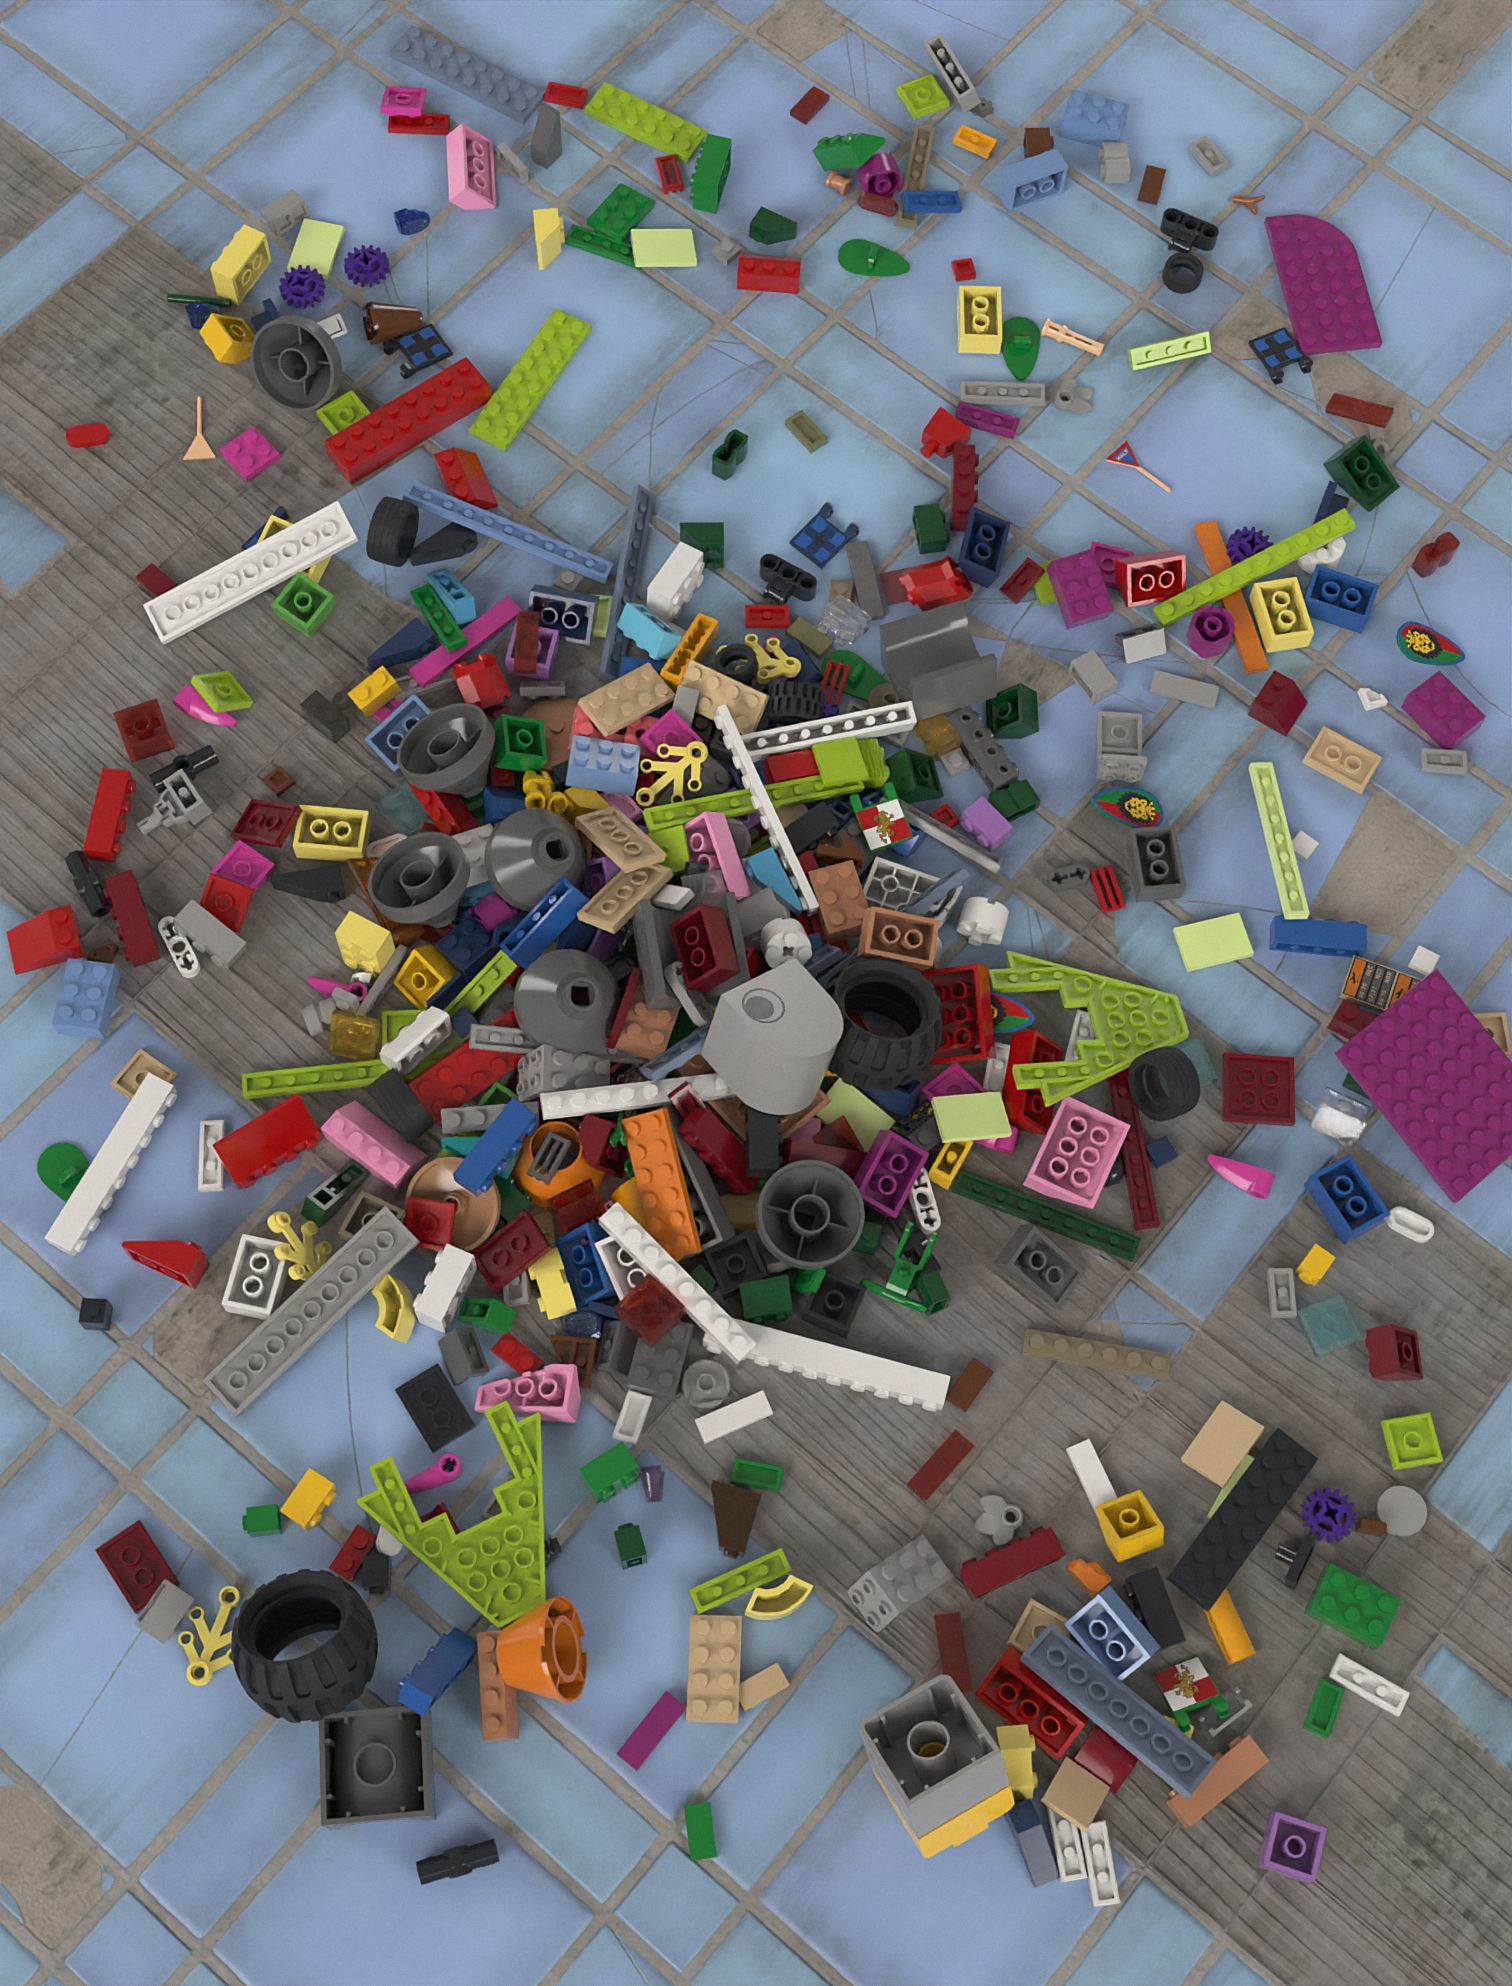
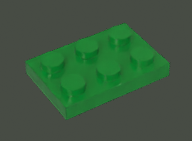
(620, 212)

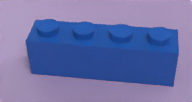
(544, 923)
(1318, 936)
(495, 1148)
(437, 1671)

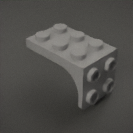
(1119, 746)
(555, 1071)
(898, 1583)

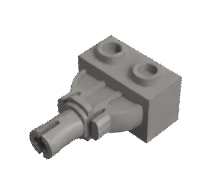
(177, 804)

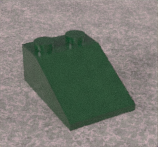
(1362, 473)

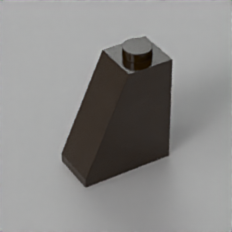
(734, 1517)

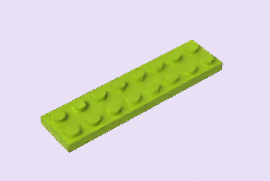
(530, 380)

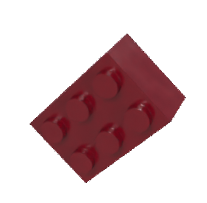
(704, 948)

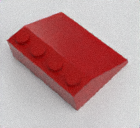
(966, 1014)
(268, 1142)

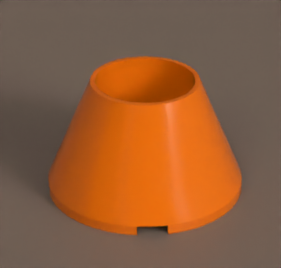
(563, 1179)
(545, 1652)

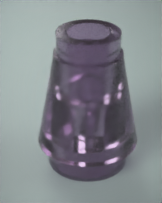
(653, 1480)

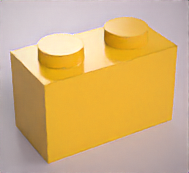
(375, 691)
(949, 1162)
(309, 1500)

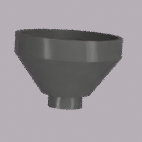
(295, 363)
(448, 750)
(531, 855)
(420, 880)
(545, 1003)
(816, 1192)

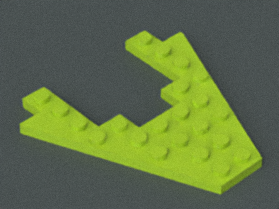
(1122, 1015)
(498, 1561)

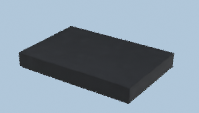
(435, 1408)

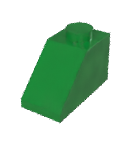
(486, 1315)

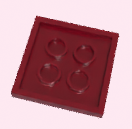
(1258, 1089)

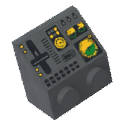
(920, 1128)

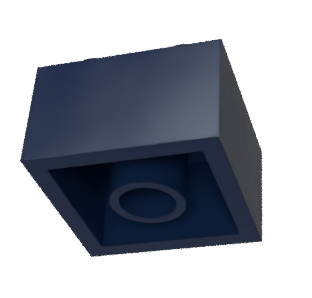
(468, 948)

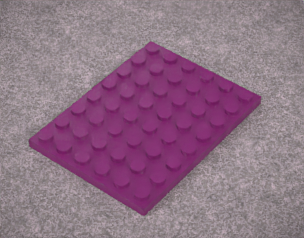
(1437, 1083)

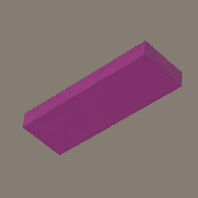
(987, 420)
(651, 1731)

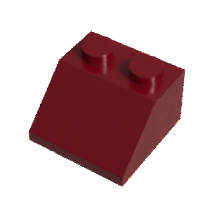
(1278, 703)
(1393, 1353)
(1105, 1758)

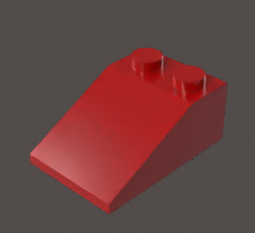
(46, 940)
(171, 1258)

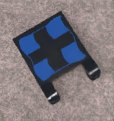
(421, 349)
(1277, 351)

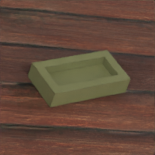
(806, 431)
(809, 637)

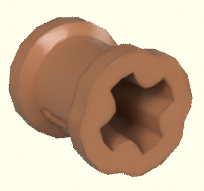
(839, 183)

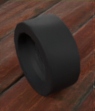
(1180, 285)
(736, 652)

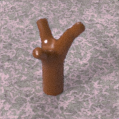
(1248, 201)

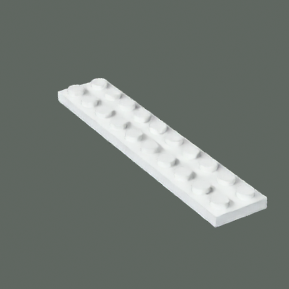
(250, 572)

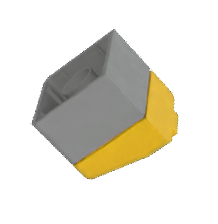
(937, 1765)

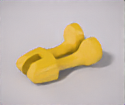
(540, 793)

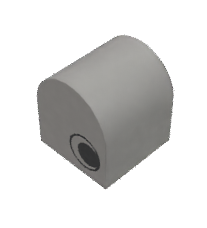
(775, 1039)

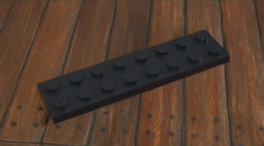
(1242, 1519)

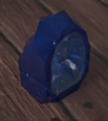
(411, 221)
(199, 313)
(584, 1324)

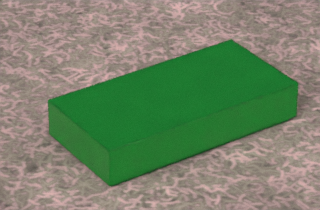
(806, 1280)
(756, 1475)
(1323, 1708)
(700, 1831)

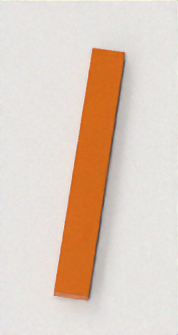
(1244, 630)

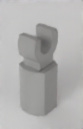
(1377, 438)

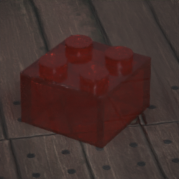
(144, 730)
(649, 1310)

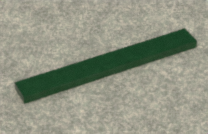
(1046, 1215)

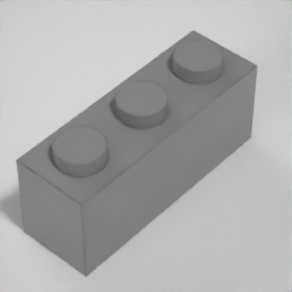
(209, 934)

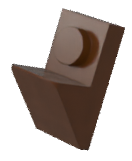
(834, 855)

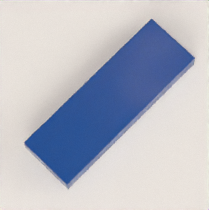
(931, 202)

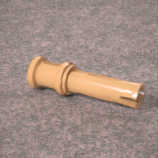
(1062, 333)

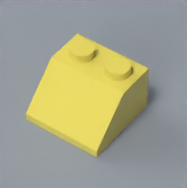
(548, 235)

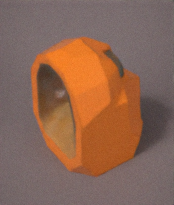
(1088, 1576)

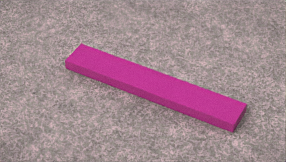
(476, 633)

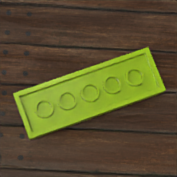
(646, 122)

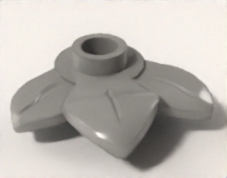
(1075, 397)
(995, 1520)

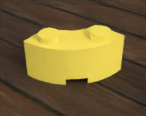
(553, 1285)
(395, 1308)
(779, 1601)
(1016, 1752)

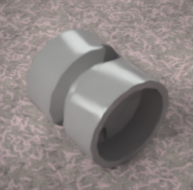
(318, 1016)

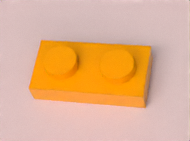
(974, 141)

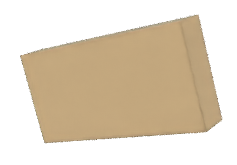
(762, 1686)

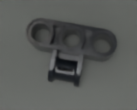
(1188, 231)
(780, 588)

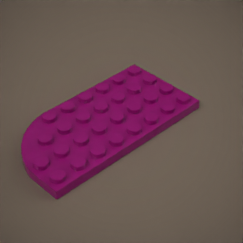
(1322, 285)

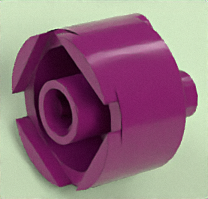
(880, 175)
(1210, 631)
(492, 911)

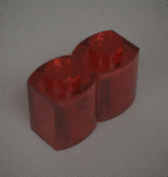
(1435, 554)

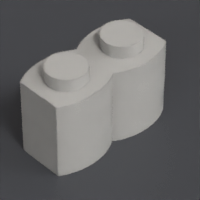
(1114, 162)

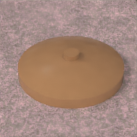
(557, 722)
(474, 1215)

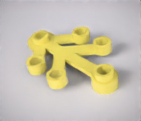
(782, 665)
(674, 771)
(303, 1252)
(211, 1640)

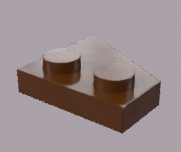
(577, 1351)

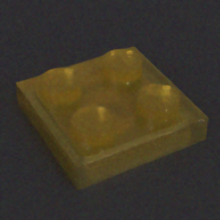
(353, 1035)

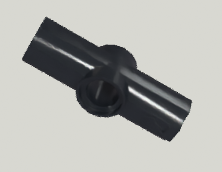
(196, 763)
(87, 883)
(917, 1241)
(457, 1861)

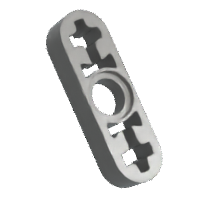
(697, 1005)

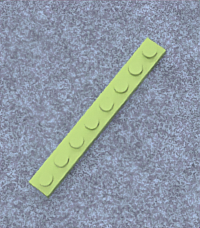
(1278, 841)

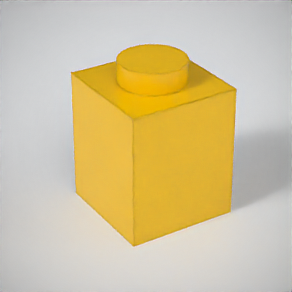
(1314, 1265)

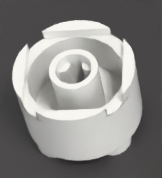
(1325, 556)
(982, 921)
(784, 941)

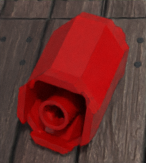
(936, 584)
(481, 681)

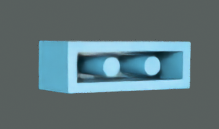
(648, 631)

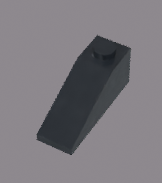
(446, 544)
(317, 884)

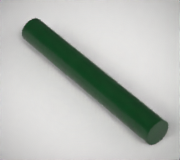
(187, 299)

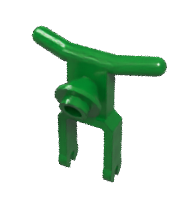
(903, 1275)

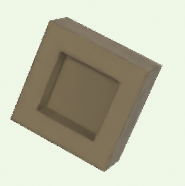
(841, 587)

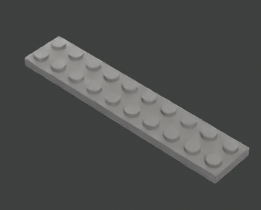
(311, 1311)

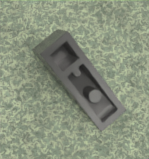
(546, 139)

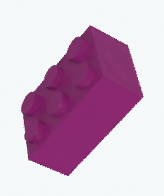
(1079, 589)
(1443, 711)
(889, 1172)

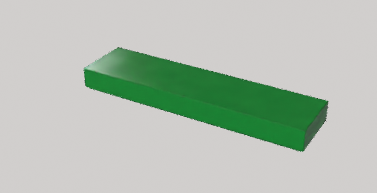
(600, 245)
(439, 618)

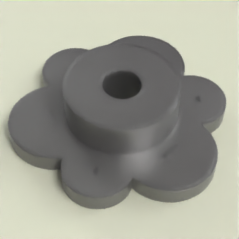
(984, 108)

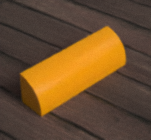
(692, 646)
(629, 1198)
(1229, 1629)

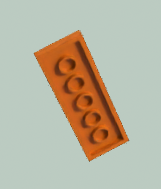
(661, 1182)

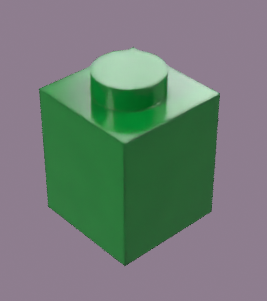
(262, 1520)

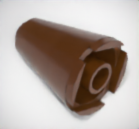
(389, 321)

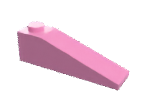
(549, 1391)

